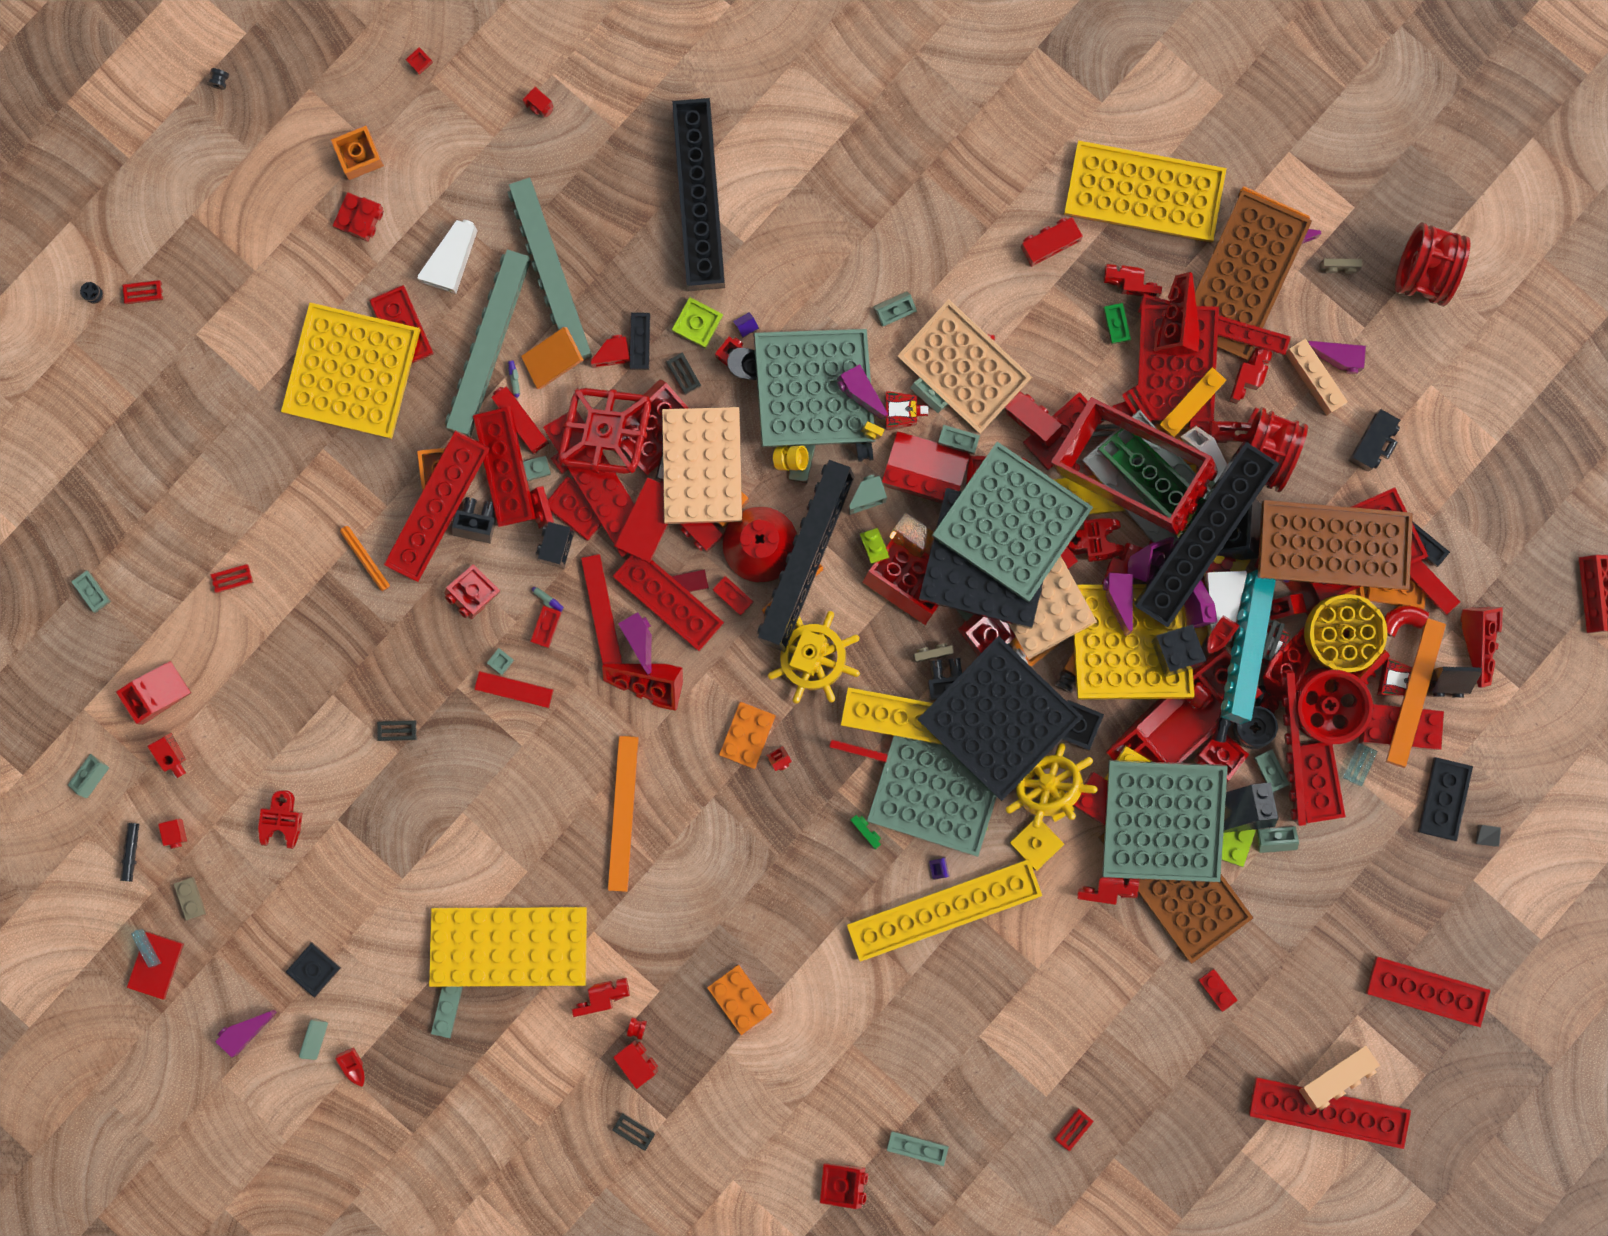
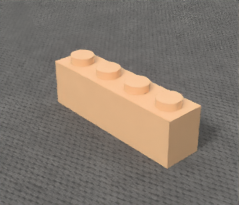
(1316, 377)
(1340, 1077)

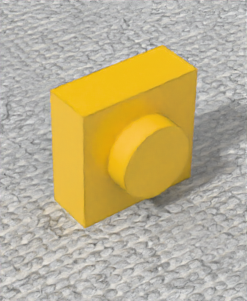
(872, 431)

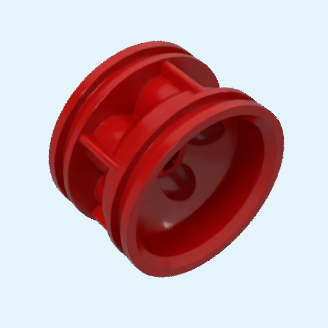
(1433, 264)
(1280, 441)
(1356, 716)

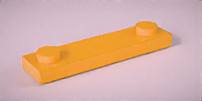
(1193, 402)

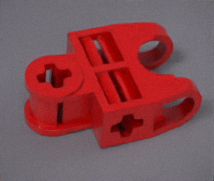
(1086, 542)
(281, 811)

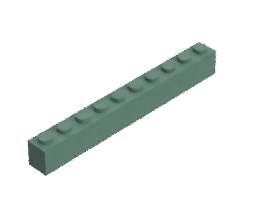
(547, 262)
(488, 342)

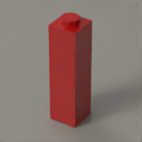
(523, 423)

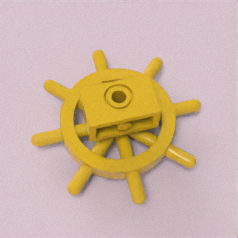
(810, 655)
(1050, 790)

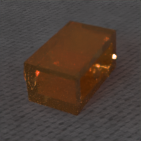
(912, 535)

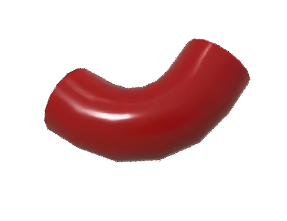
(1405, 615)

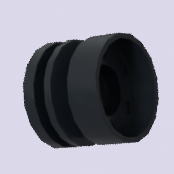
(1267, 726)

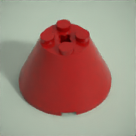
(753, 560)

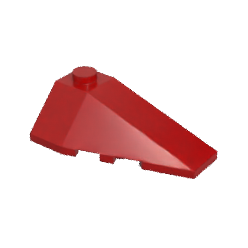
(1180, 325)
(1480, 633)
(1292, 657)
(660, 686)

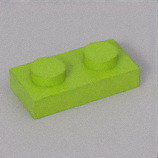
(874, 545)

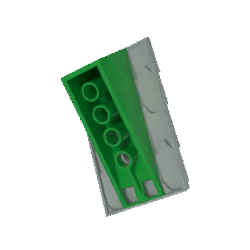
(1143, 474)

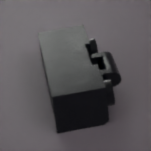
(1377, 433)

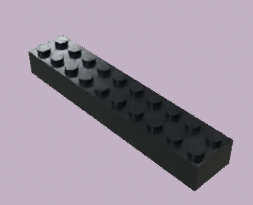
(698, 194)
(1206, 533)
(806, 555)

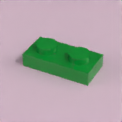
(1117, 323)
(872, 837)

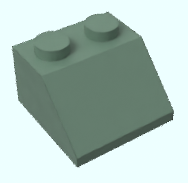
(868, 495)

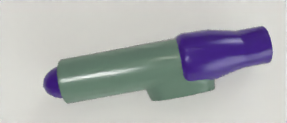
(514, 378)
(547, 600)

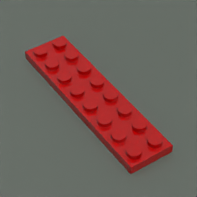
(600, 488)
(436, 505)
(1343, 1117)

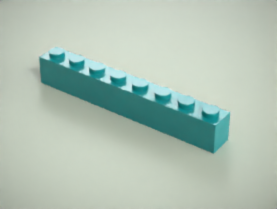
(1248, 649)

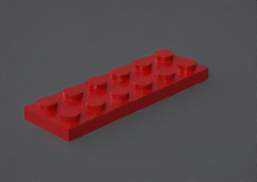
(504, 467)
(669, 600)
(1428, 991)

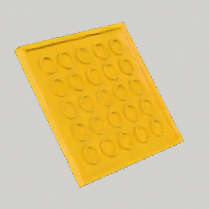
(350, 370)
(1124, 665)

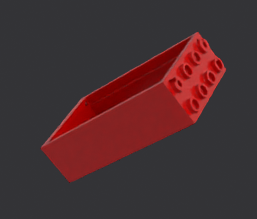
(1083, 430)

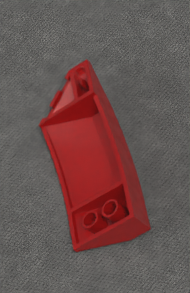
(1172, 726)

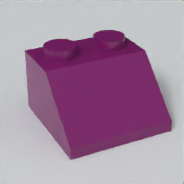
(1147, 560)

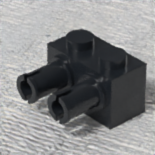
(472, 525)
(938, 683)

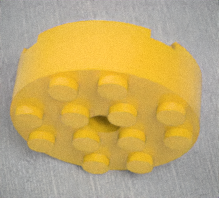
(1325, 630)

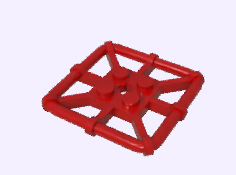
(612, 438)

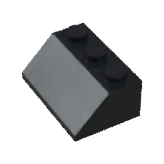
(1245, 539)

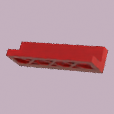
(1594, 592)

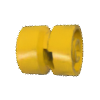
(790, 458)

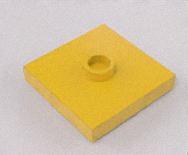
(1037, 844)

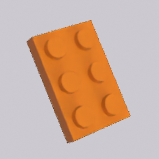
(747, 735)
(740, 999)

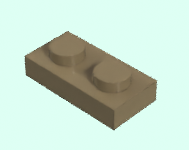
(1350, 266)
(940, 651)
(190, 898)

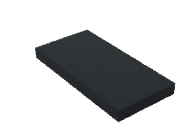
(1445, 799)

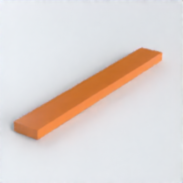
(1415, 693)
(623, 813)

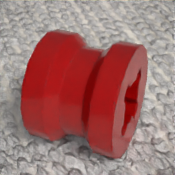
(636, 1028)

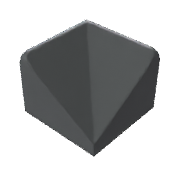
(1488, 835)

